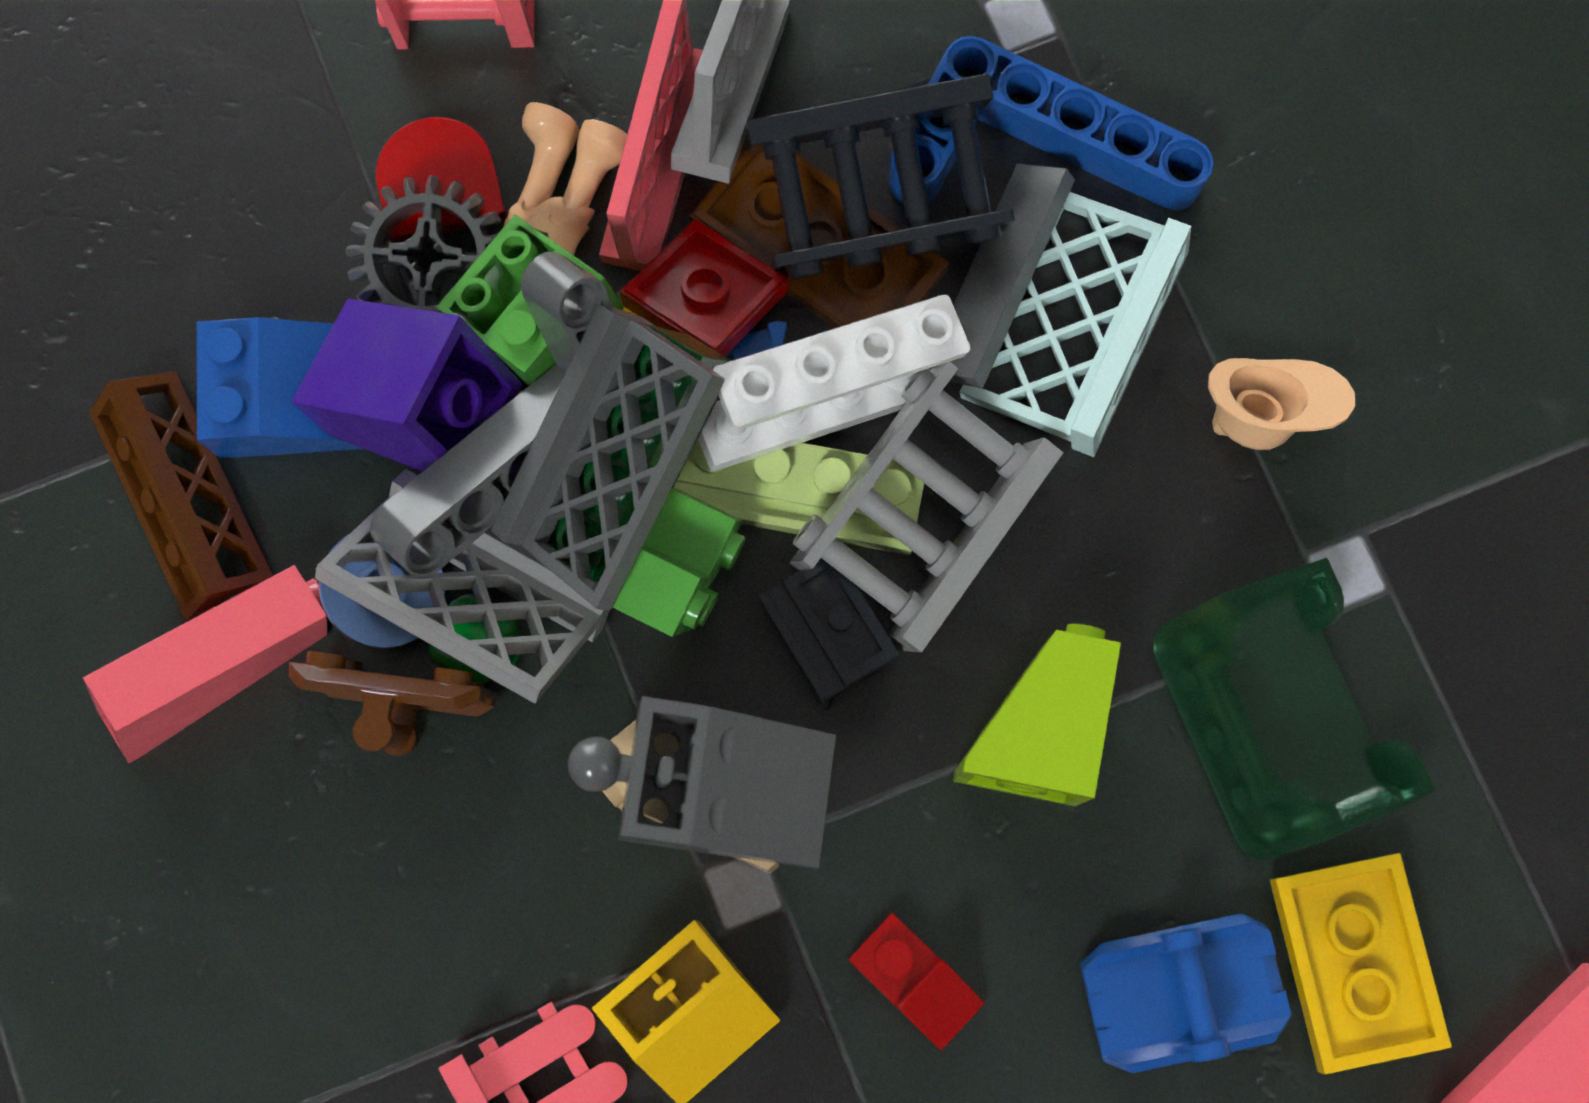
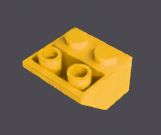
(686, 1013)

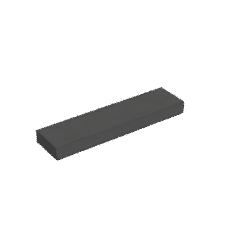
(1006, 266)

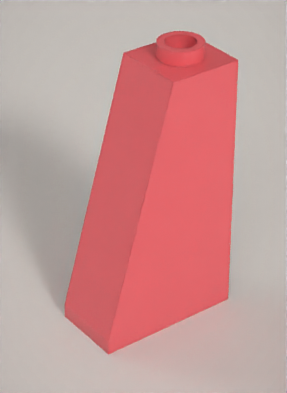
(205, 661)
(1542, 1057)

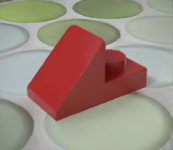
(916, 981)

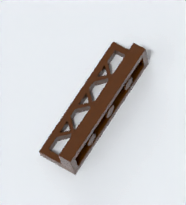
(160, 500)

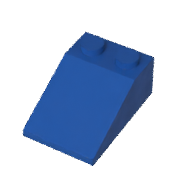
(247, 386)

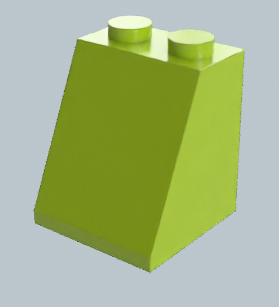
(1051, 724)

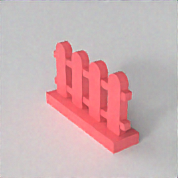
(530, 1052)

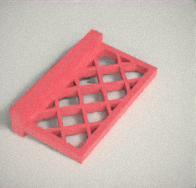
(645, 184)

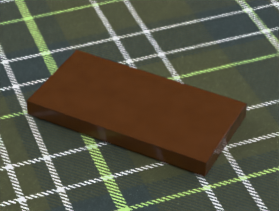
(752, 218)

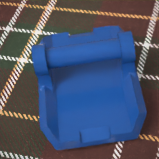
(1185, 993)

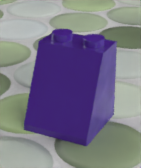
(403, 382)

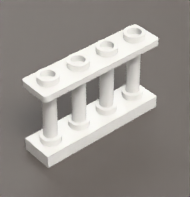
(827, 381)

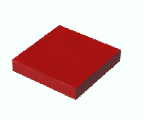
(705, 288)

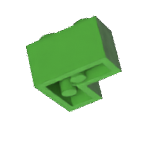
(679, 564)

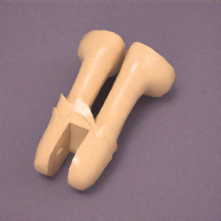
(554, 138)

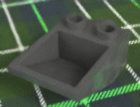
(729, 790)

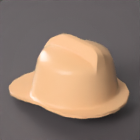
(1272, 399)

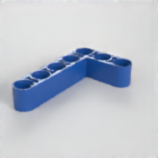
(1041, 126)

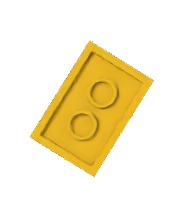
(1360, 964)

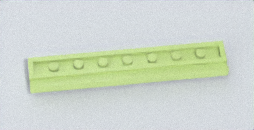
(796, 483)

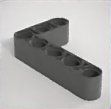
(468, 485)

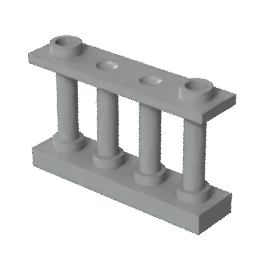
(985, 515)

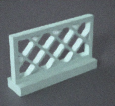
(1124, 339)

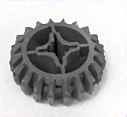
(429, 228)

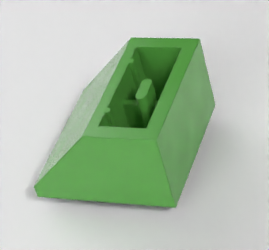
(493, 301)

